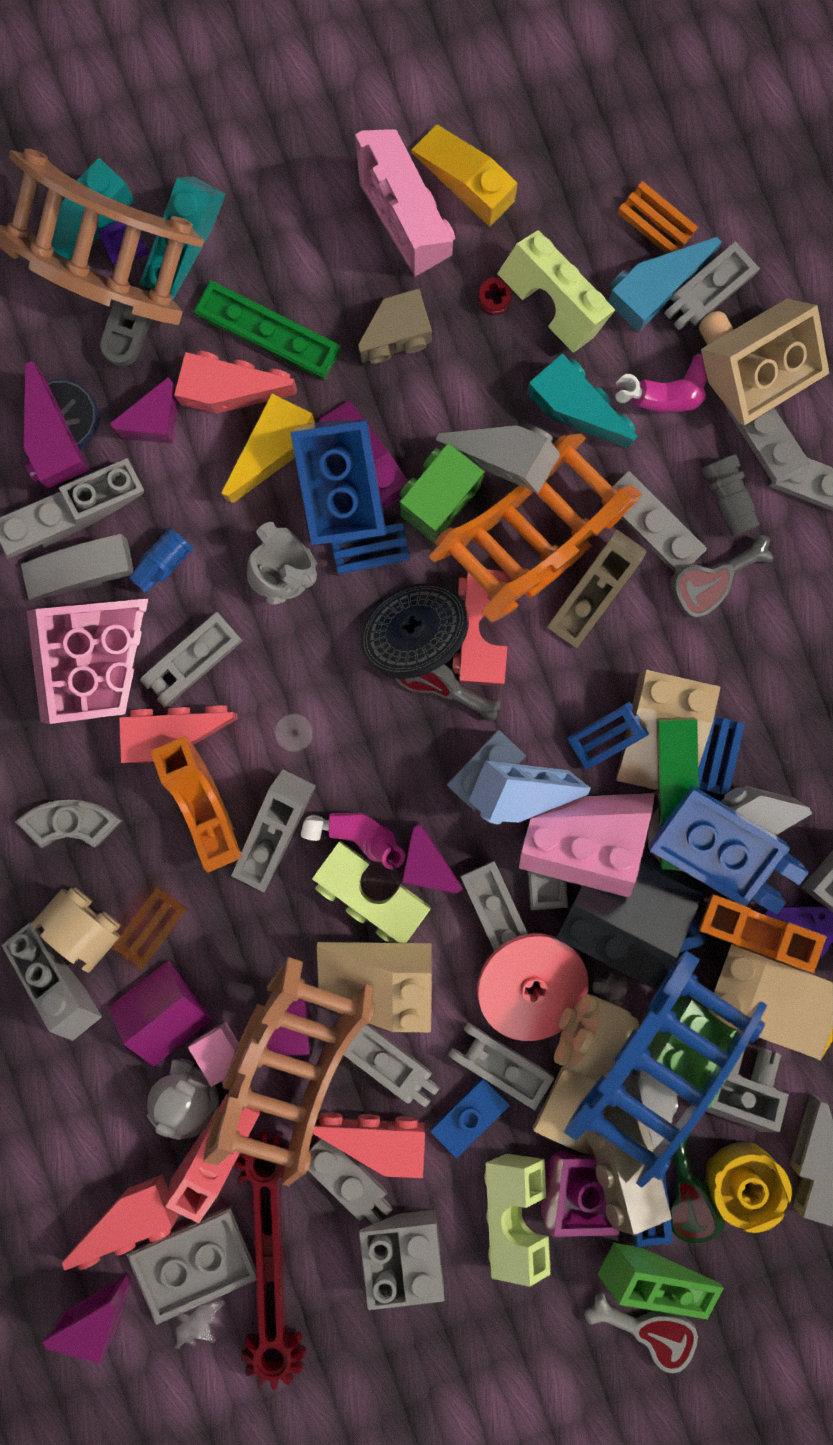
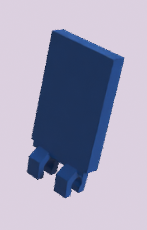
(725, 850)

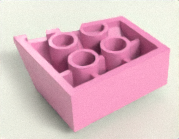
(402, 200)
(84, 658)
(591, 841)

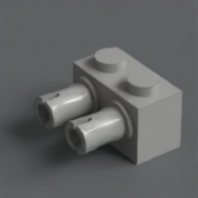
(753, 1101)

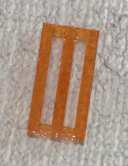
(131, 953)

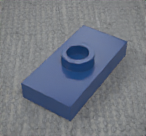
(469, 1117)

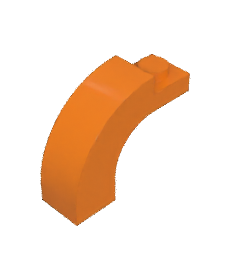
(199, 800)

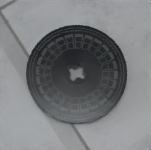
(438, 634)

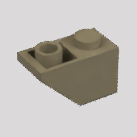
(396, 327)

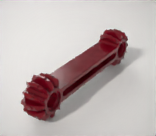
(269, 1268)

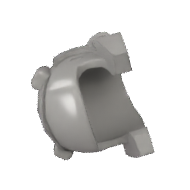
(280, 565)
(182, 1101)

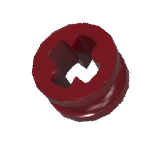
(488, 305)

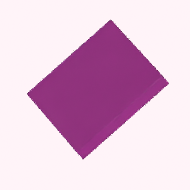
(426, 864)
(158, 1015)
(90, 1324)

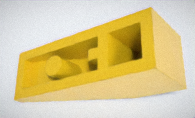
(467, 173)
(267, 448)

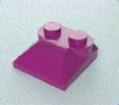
(574, 1197)

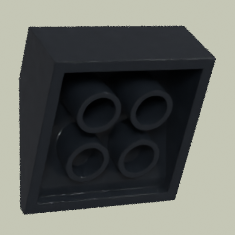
(637, 932)

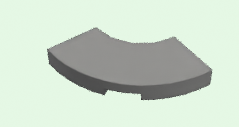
(69, 819)

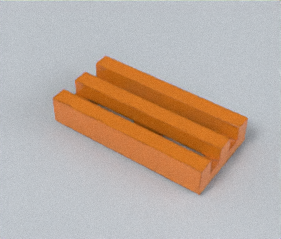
(666, 210)

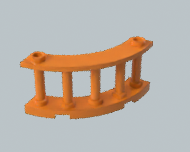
(553, 559)

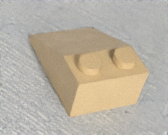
(664, 698)
(395, 970)
(796, 1001)

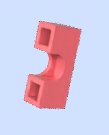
(478, 659)

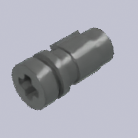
(731, 494)

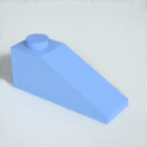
(523, 791)

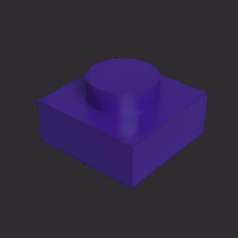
(112, 240)

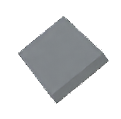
(193, 1265)

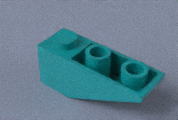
(200, 206)
(572, 401)

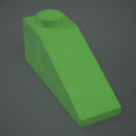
(657, 1284)

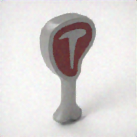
(667, 1335)

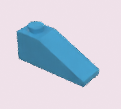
(653, 282)

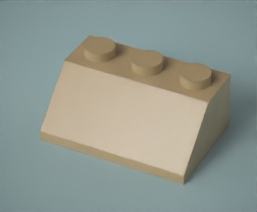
(767, 359)

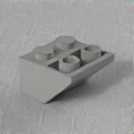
(402, 1261)

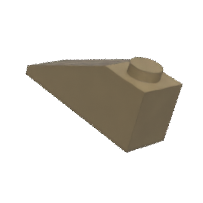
(597, 588)

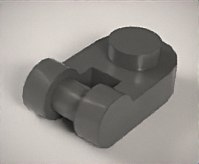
(121, 344)

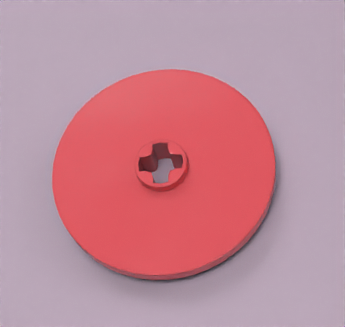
(516, 966)

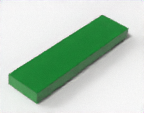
(267, 330)
(676, 765)

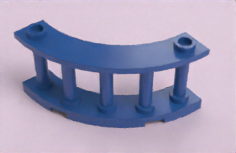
(635, 1056)

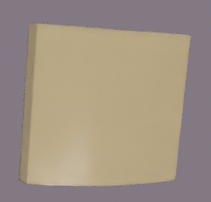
(559, 1107)

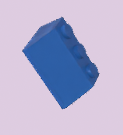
(338, 480)

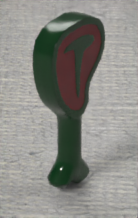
(694, 1212)

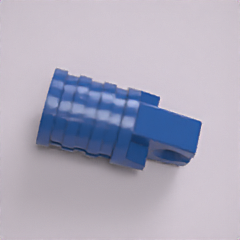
(161, 560)

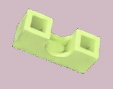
(578, 305)
(395, 916)
(515, 1250)

